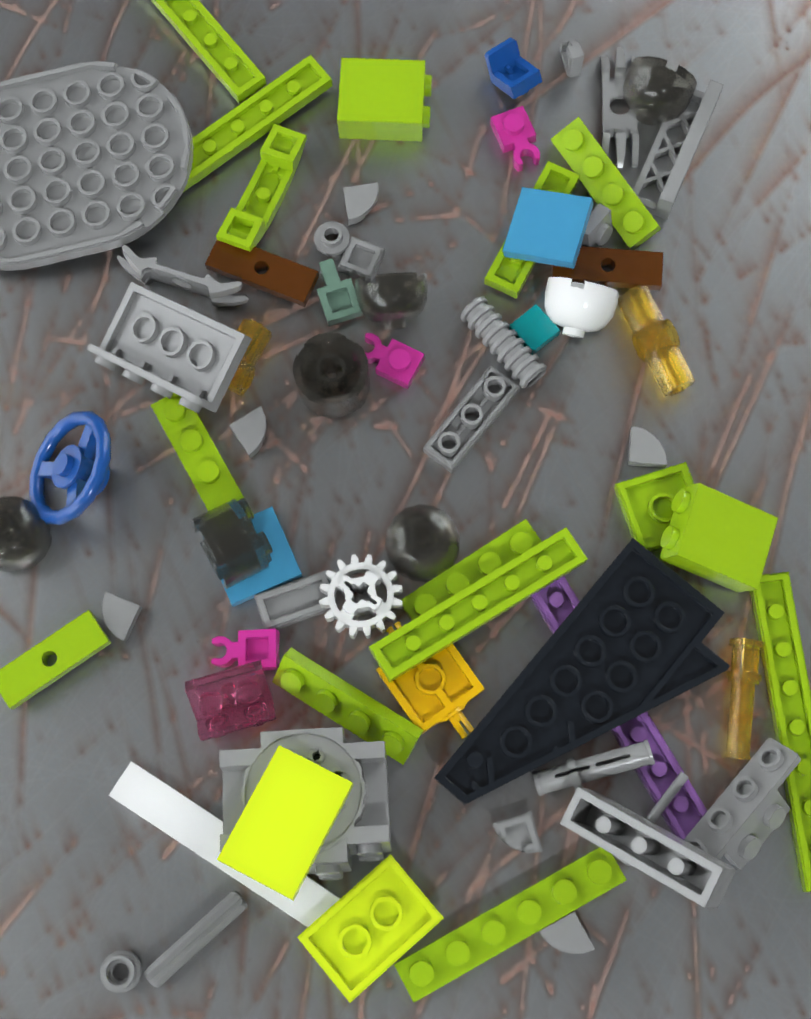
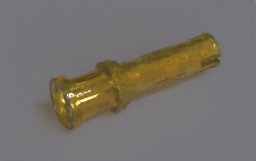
(743, 679)

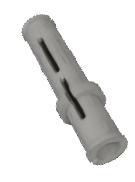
(593, 768)

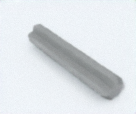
(195, 939)

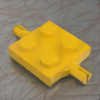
(436, 690)

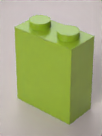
(383, 99)
(718, 538)

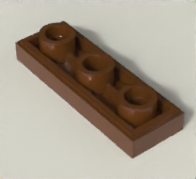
(627, 268)
(282, 279)

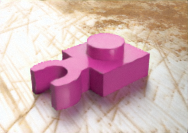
(516, 133)
(396, 362)
(251, 647)

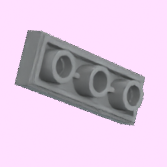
(457, 434)

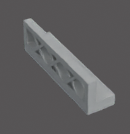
(687, 151)

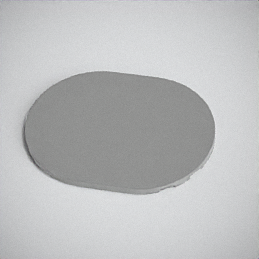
(86, 161)

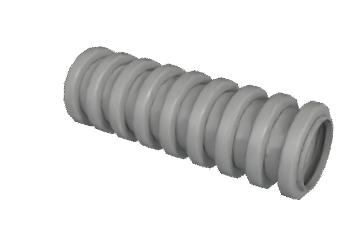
(503, 342)

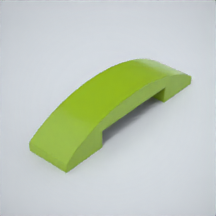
(266, 189)

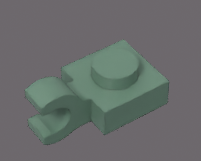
(337, 296)

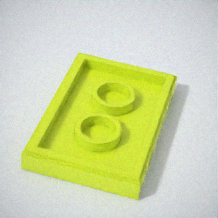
(285, 822)
(370, 928)

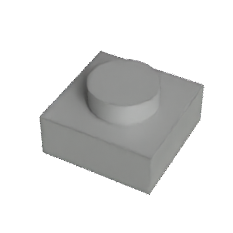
(599, 227)

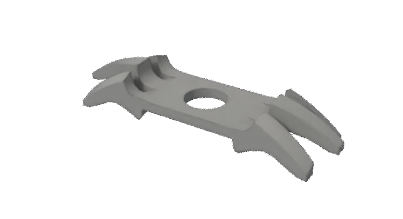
(613, 124)
(149, 271)

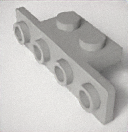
(747, 807)

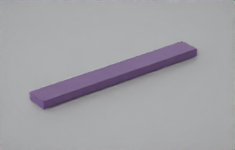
(686, 808)

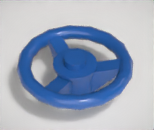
(79, 468)

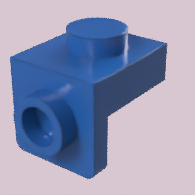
(510, 70)

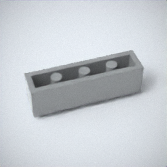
(648, 847)

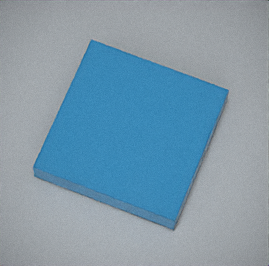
(548, 227)
(281, 569)

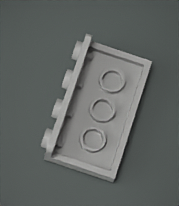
(172, 349)

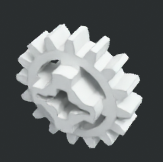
(371, 582)

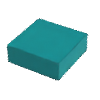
(535, 329)

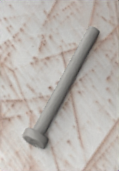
(665, 800)

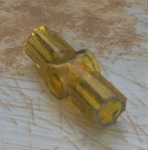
(655, 340)

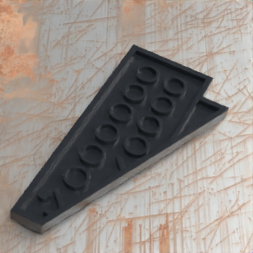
(608, 662)

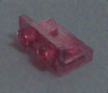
(231, 700)

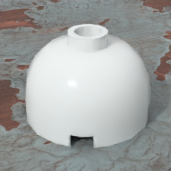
(579, 305)

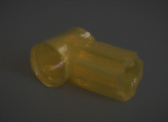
(246, 368)

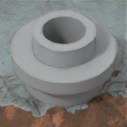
(335, 247)
(108, 974)

